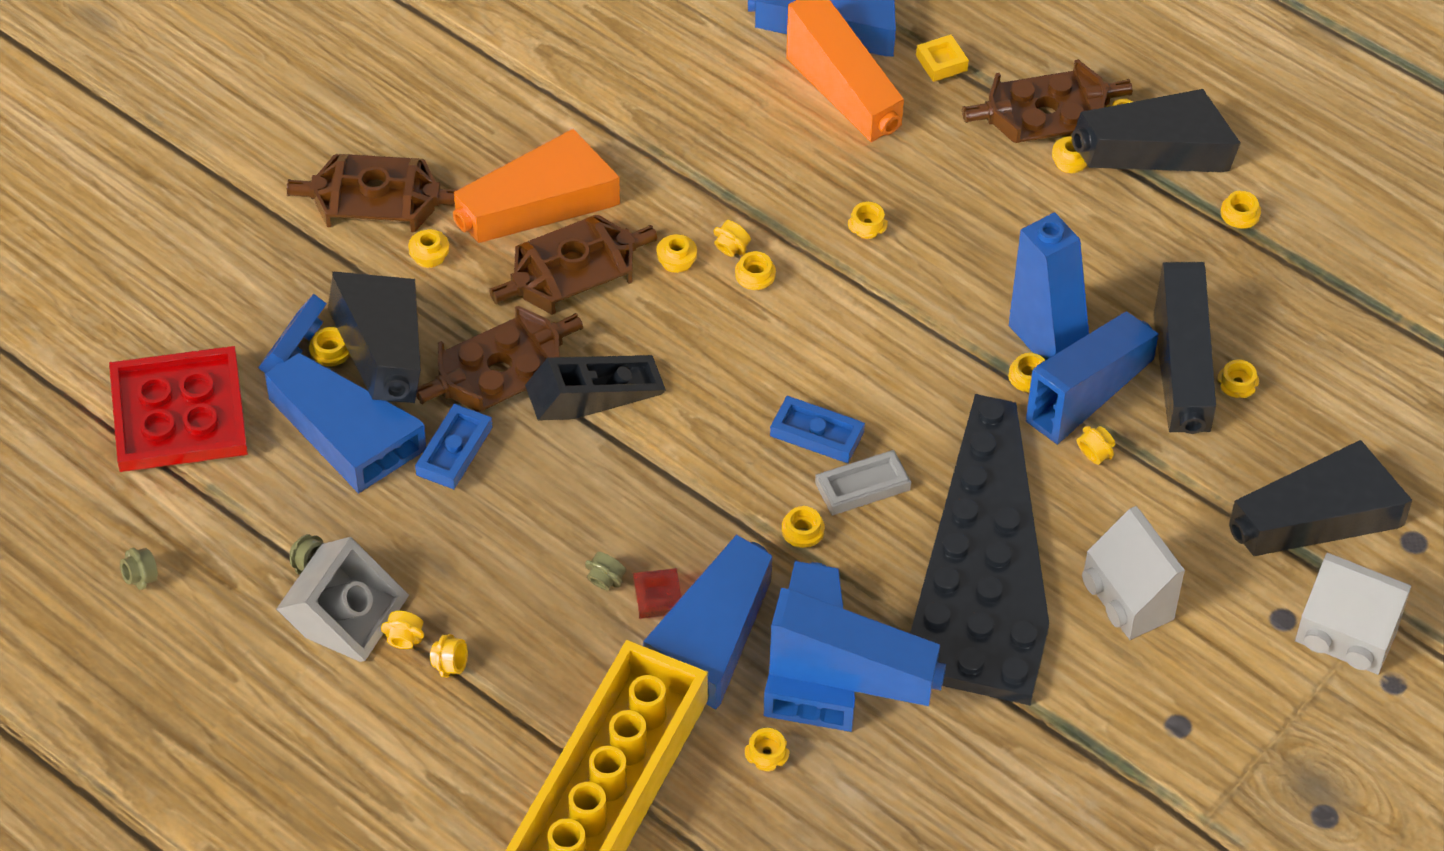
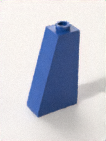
(869, 19)
(1049, 288)
(1087, 375)
(343, 423)
(717, 615)
(851, 651)
(803, 700)

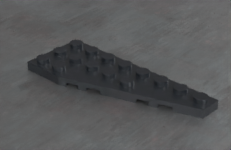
(985, 571)

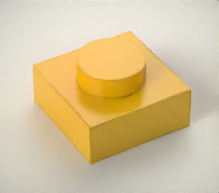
(942, 58)

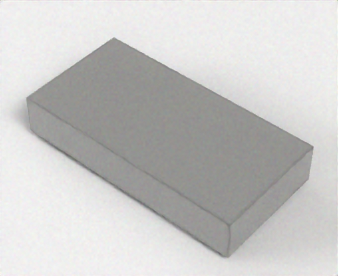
(862, 482)

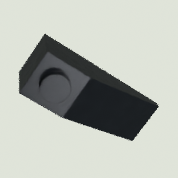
(588, 385)

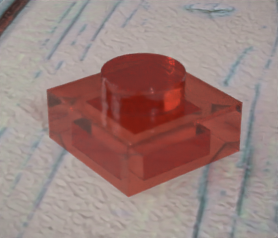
(656, 592)

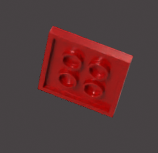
(177, 409)

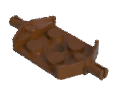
(1015, 103)
(405, 195)
(548, 277)
(518, 342)

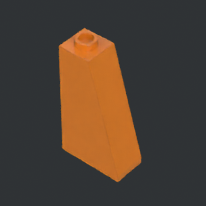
(842, 68)
(537, 189)

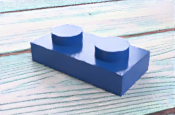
(303, 324)
(817, 429)
(453, 446)

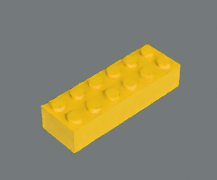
(616, 755)

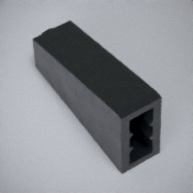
(1157, 134)
(380, 331)
(1185, 347)
(1321, 503)

